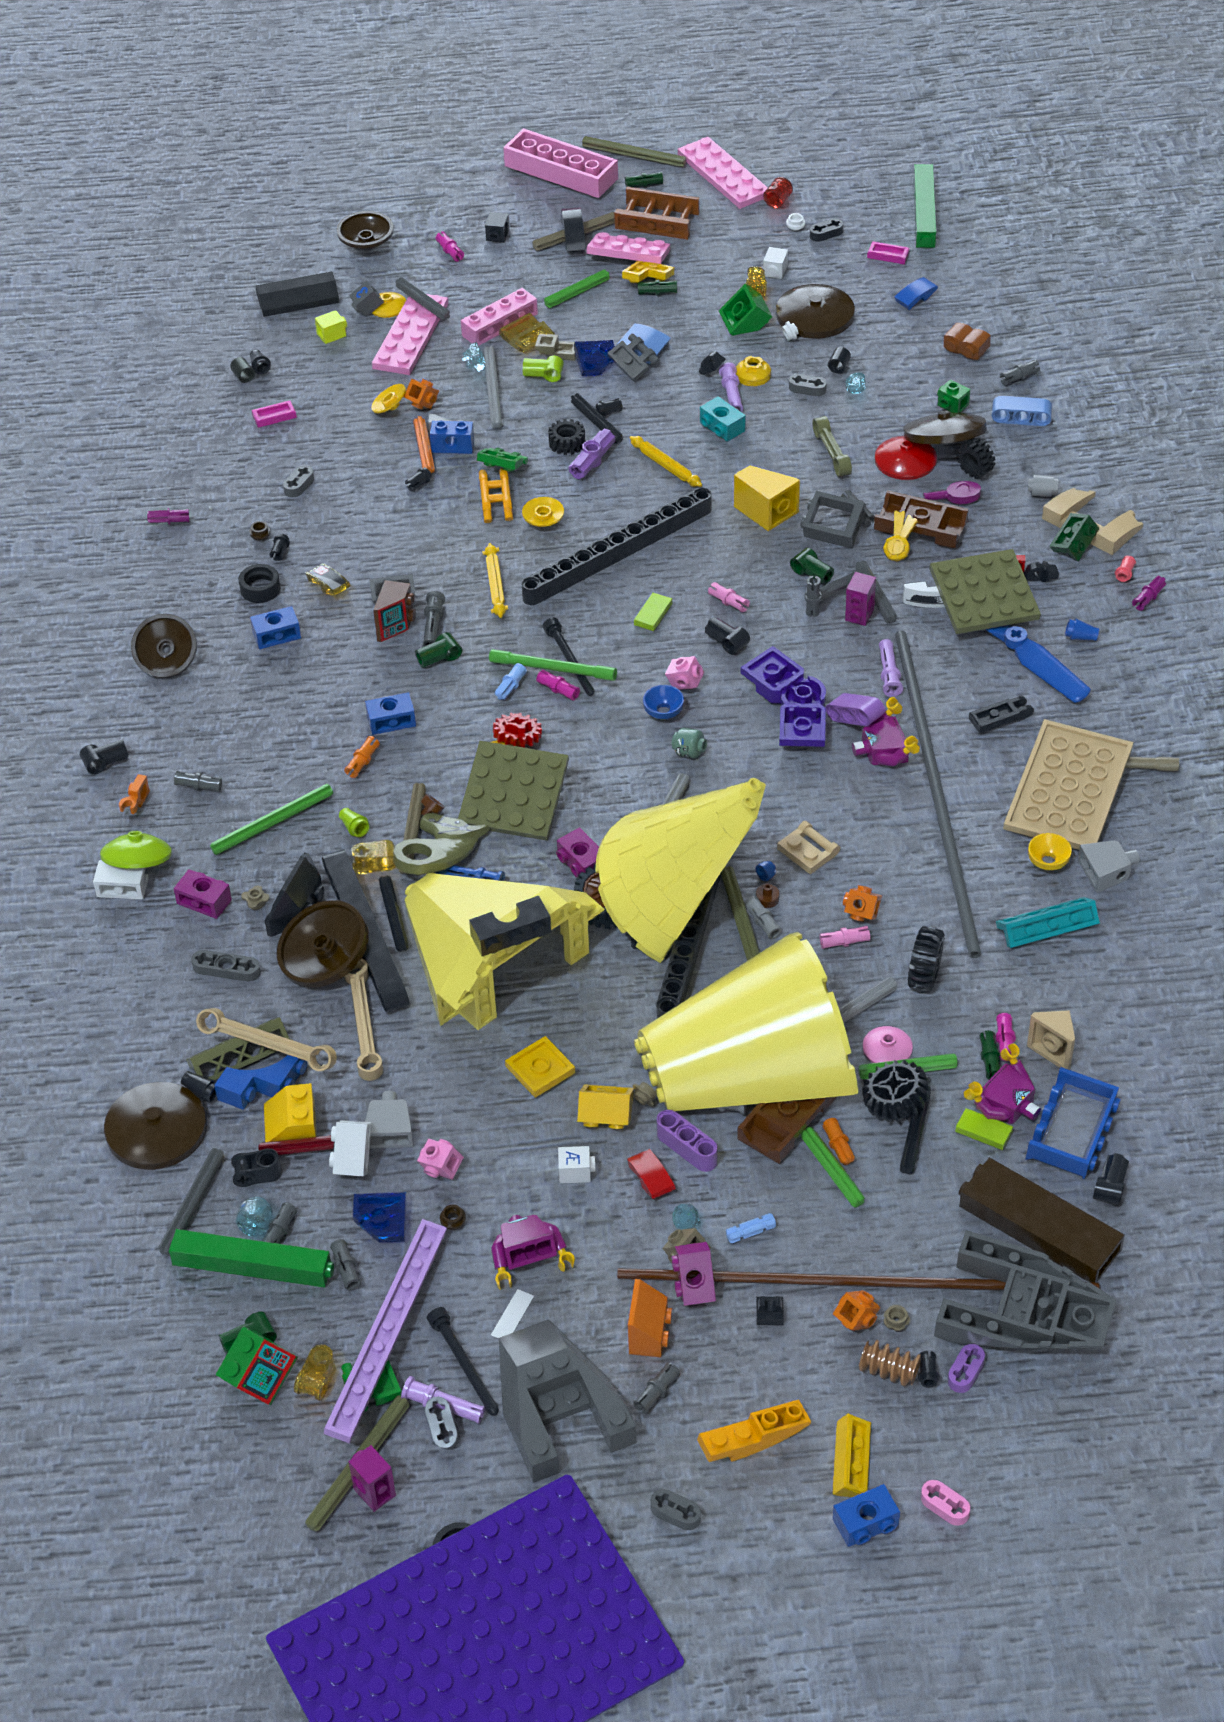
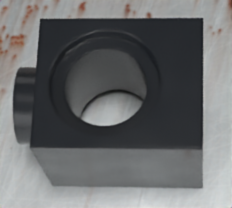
(497, 227)

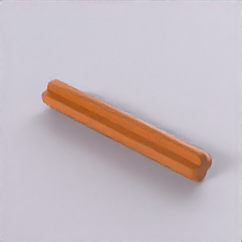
(423, 444)

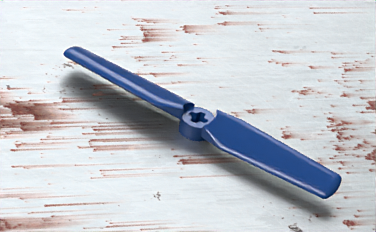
(1041, 662)

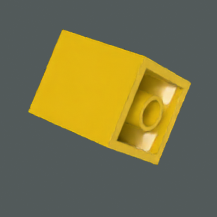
(766, 496)

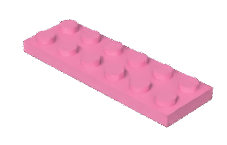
(723, 172)
(407, 337)

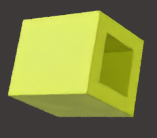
(330, 327)

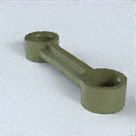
(841, 462)

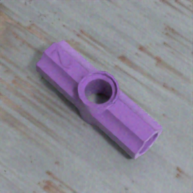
(591, 453)

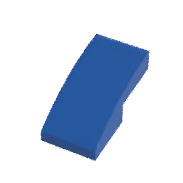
(915, 291)

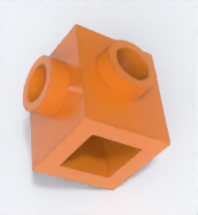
(421, 393)
(869, 900)
(857, 1310)

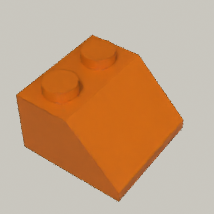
(648, 1321)

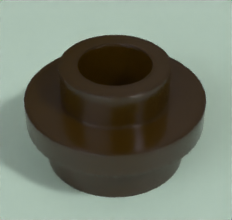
(259, 530)
(452, 1211)

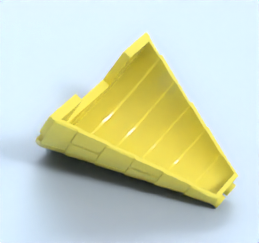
(667, 859)

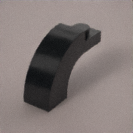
(573, 229)

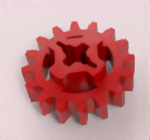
(517, 730)

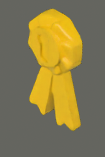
(897, 547)

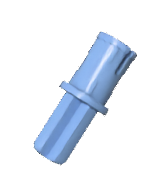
(510, 681)

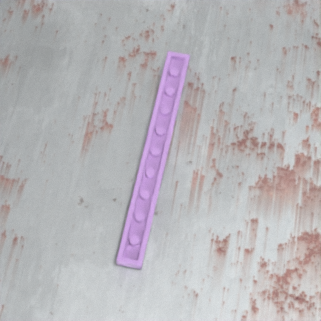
(385, 1332)

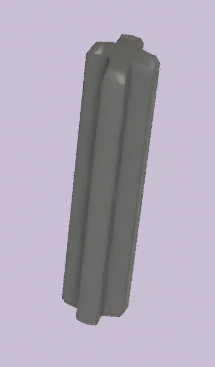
(840, 584)

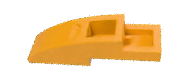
(757, 1433)

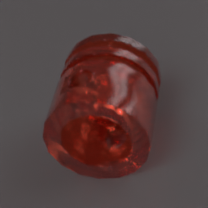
(778, 192)

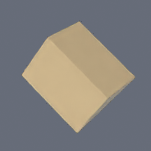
(1052, 1037)

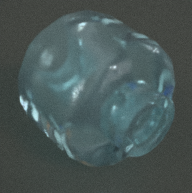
(254, 1216)

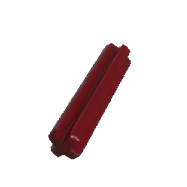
(299, 1145)

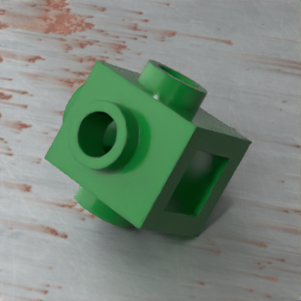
(953, 396)

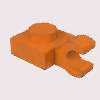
(137, 794)

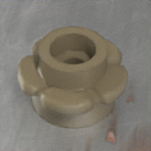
(898, 1312)

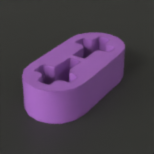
(972, 1370)

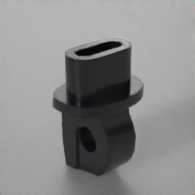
(711, 363)
(1041, 572)

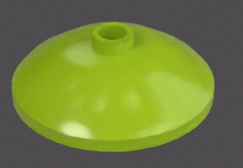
(135, 851)

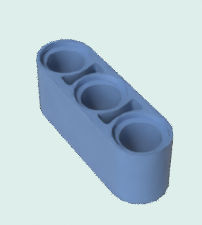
(1022, 410)

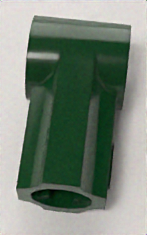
(808, 563)
(443, 648)
(257, 1321)

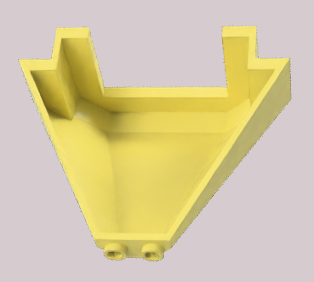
(453, 966)

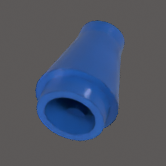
(1081, 631)

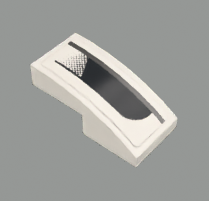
(921, 596)

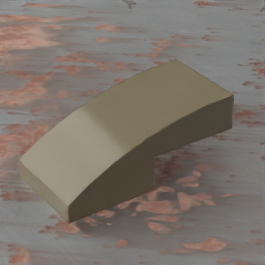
(550, 345)

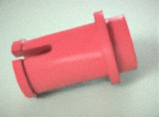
(1124, 572)

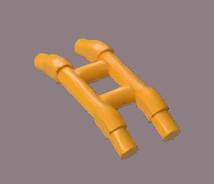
(504, 497)

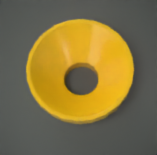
(753, 375)
(1049, 845)

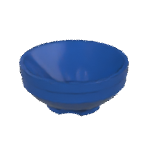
(663, 696)

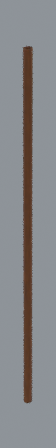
(822, 1279)

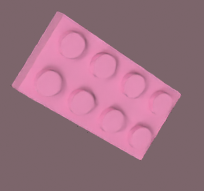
(628, 248)

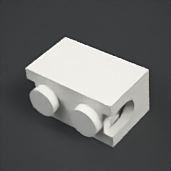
(120, 882)
(350, 1148)

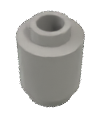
(1043, 486)

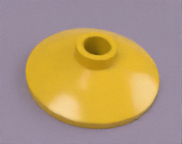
(392, 305)
(389, 399)
(543, 511)

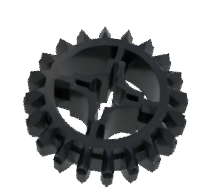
(926, 958)
(896, 1091)

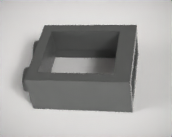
(829, 535)

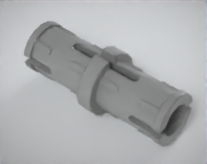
(763, 917)

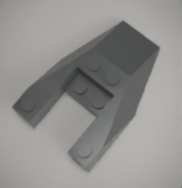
(1038, 1305)
(547, 1381)

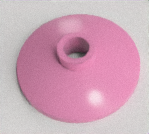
(887, 1044)

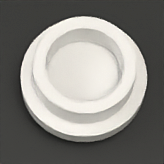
(795, 221)
(790, 331)

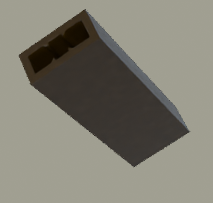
(1041, 1220)

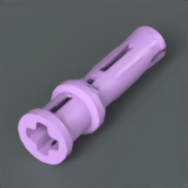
(730, 382)
(890, 674)
(422, 1393)

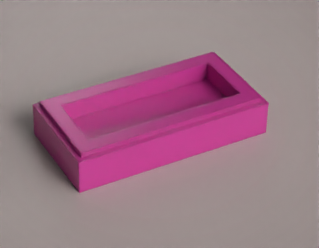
(888, 252)
(274, 413)

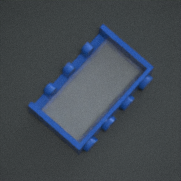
(1074, 1122)

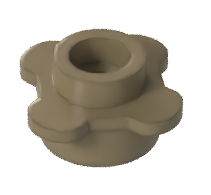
(255, 897)
(644, 1094)

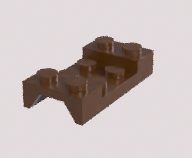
(934, 518)
(776, 1125)

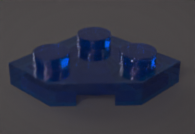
(593, 356)
(381, 1215)

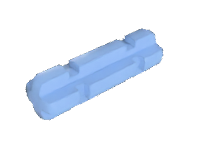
(750, 1228)

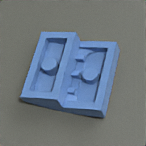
(652, 338)

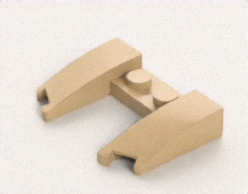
(1108, 538)

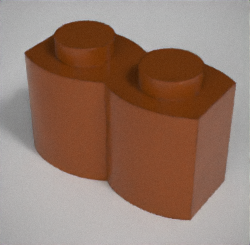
(967, 341)

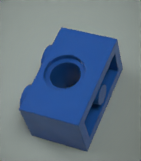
(452, 437)
(275, 627)
(390, 713)
(873, 1503)

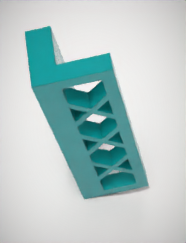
(1049, 921)

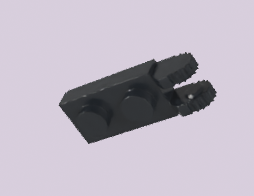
(1000, 713)

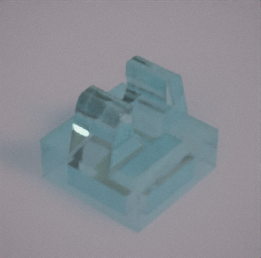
(476, 357)

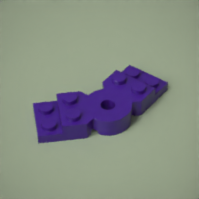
(800, 698)

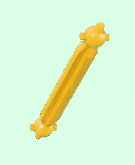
(666, 461)
(495, 580)

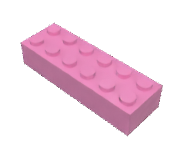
(561, 163)

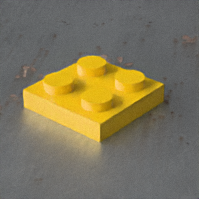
(540, 1066)

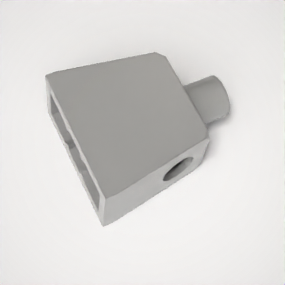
(1106, 863)
(389, 1122)

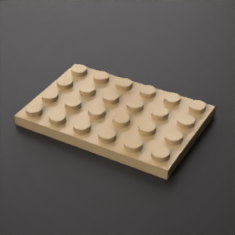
(1068, 784)

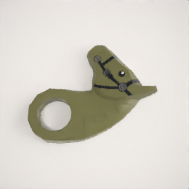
(452, 844)

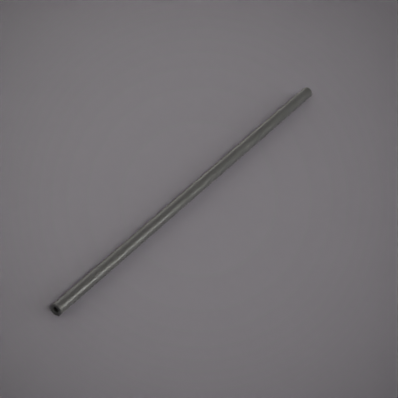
(938, 797)

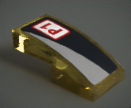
(328, 579)

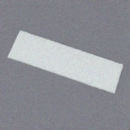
(512, 1314)

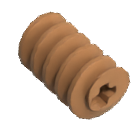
(889, 1363)

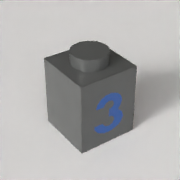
(366, 299)

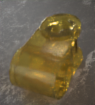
(757, 280)
(377, 856)
(315, 1377)

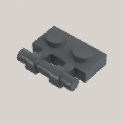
(629, 361)

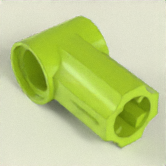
(549, 369)

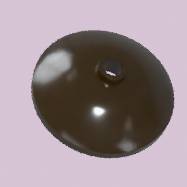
(365, 229)
(154, 636)

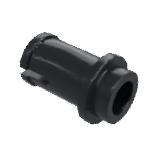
(609, 406)
(422, 476)
(281, 542)
(928, 1374)

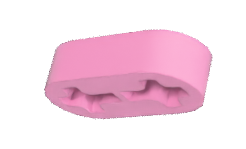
(945, 1502)

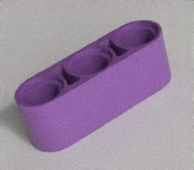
(855, 709)
(698, 1150)

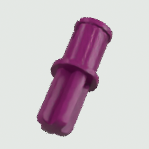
(168, 516)
(1149, 592)

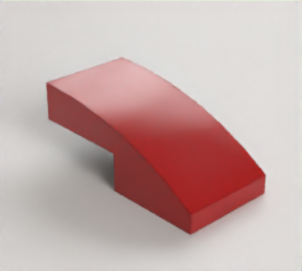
(651, 1173)

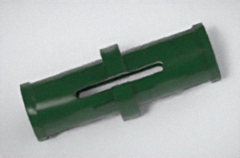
(644, 179)
(657, 287)
(990, 1053)

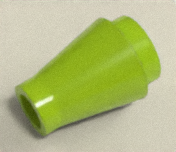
(355, 823)

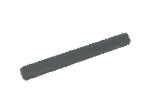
(193, 1198)

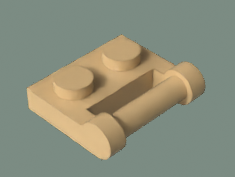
(803, 852)

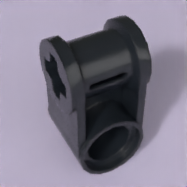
(257, 1167)

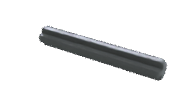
(422, 298)
(880, 598)

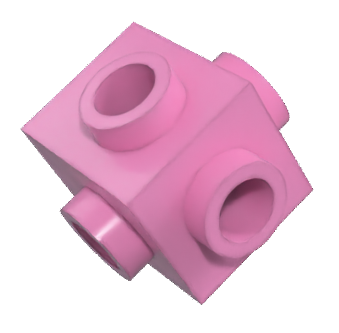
(684, 673)
(440, 1159)

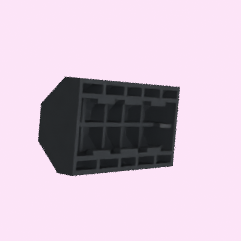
(297, 294)

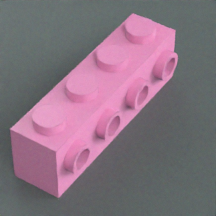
(486, 322)

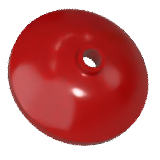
(905, 459)

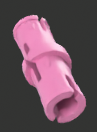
(728, 597)
(844, 937)

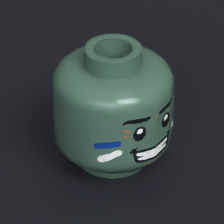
(689, 743)

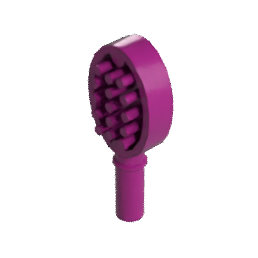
(958, 493)

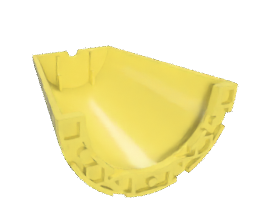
(752, 1036)

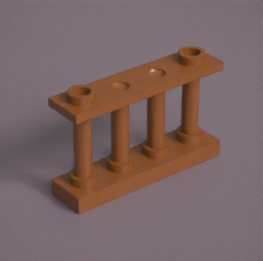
(653, 223)

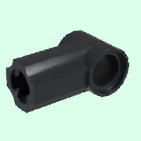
(730, 638)
(97, 758)
(1110, 1184)

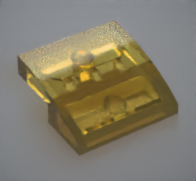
(524, 332)

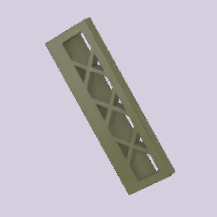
(230, 1045)

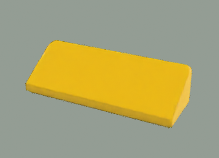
(851, 1456)

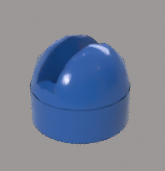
(765, 870)

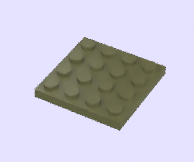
(984, 591)
(514, 789)

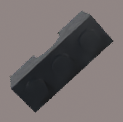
(494, 935)

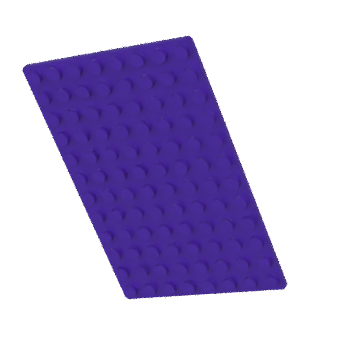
(487, 1626)

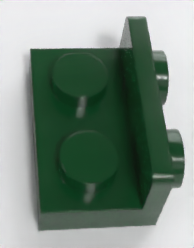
(1075, 535)

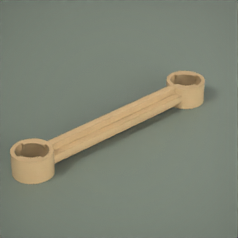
(363, 1024)
(266, 1039)

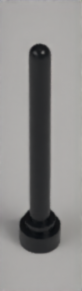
(553, 629)
(440, 1320)

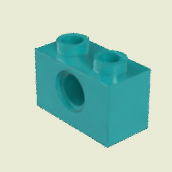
(722, 419)

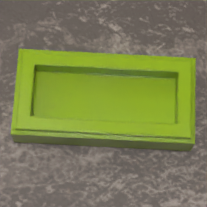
(653, 611)
(984, 1130)

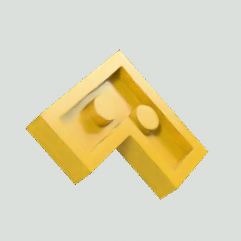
(641, 270)

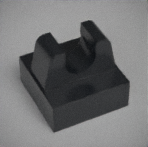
(769, 1310)

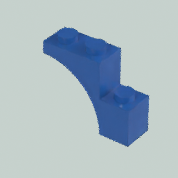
(240, 1086)

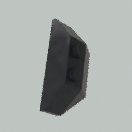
(298, 892)

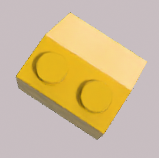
(605, 1105)
(290, 1114)

